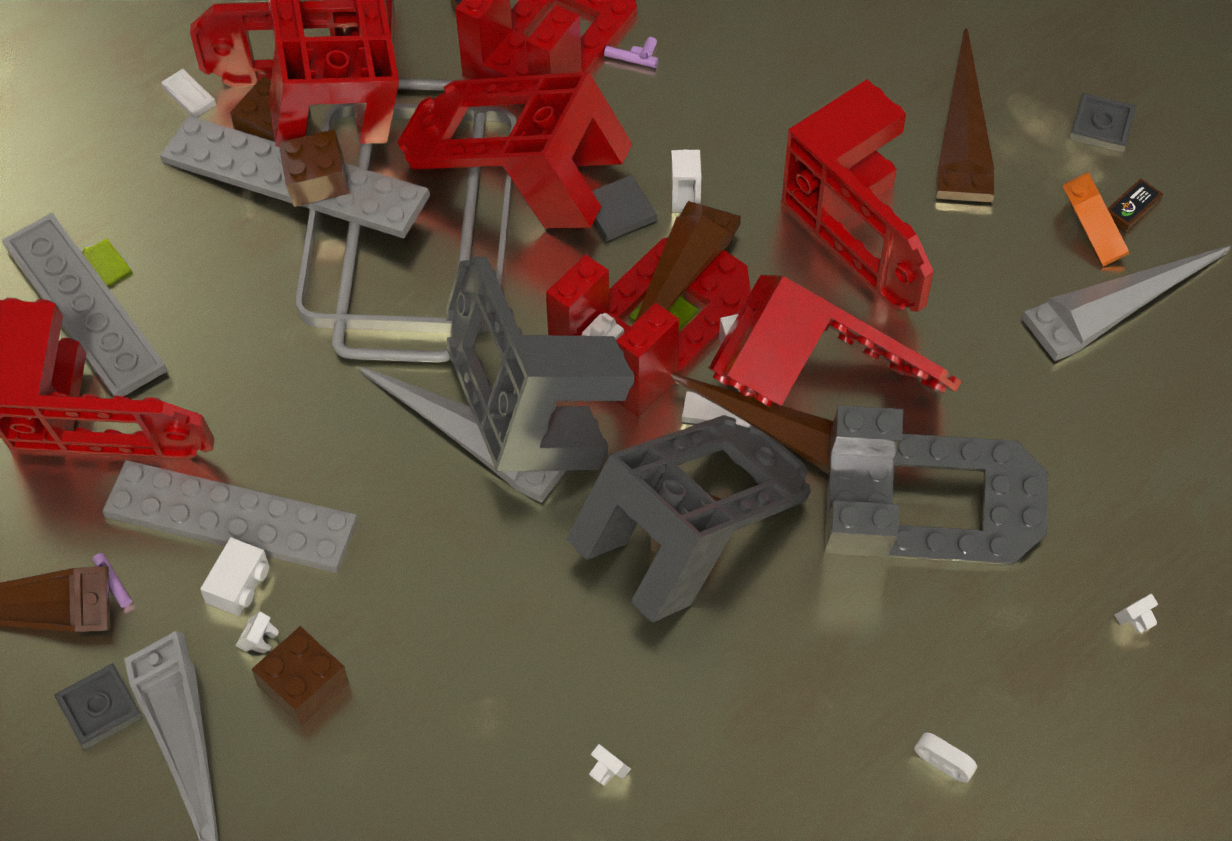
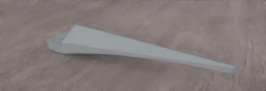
(1081, 316)
(460, 425)
(169, 698)

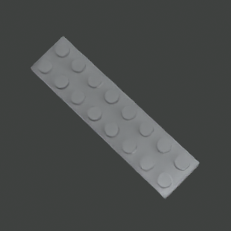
(88, 307)
(218, 511)

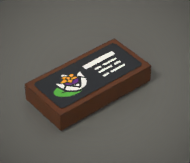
(1134, 204)

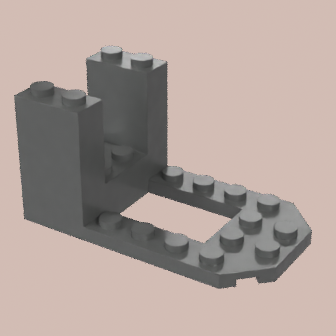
(520, 412)
(651, 490)
(860, 492)

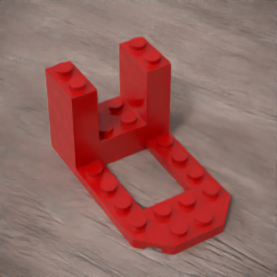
(224, 43)
(497, 43)
(332, 72)
(560, 123)
(838, 172)
(782, 328)
(653, 342)
(43, 401)

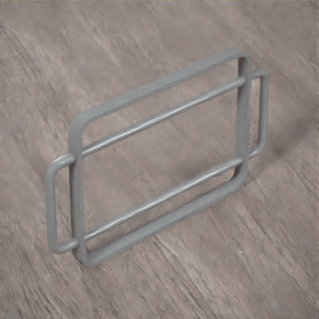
(343, 320)

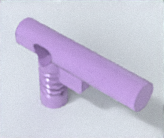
(637, 54)
(114, 583)

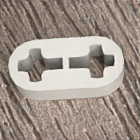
(945, 757)

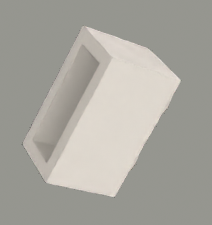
(685, 178)
(235, 577)

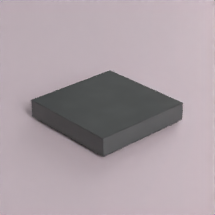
(1103, 122)
(622, 208)
(98, 706)

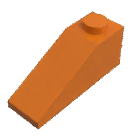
(1095, 219)

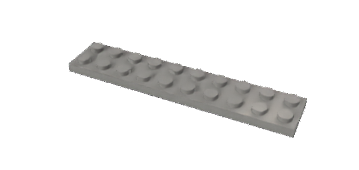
(257, 166)

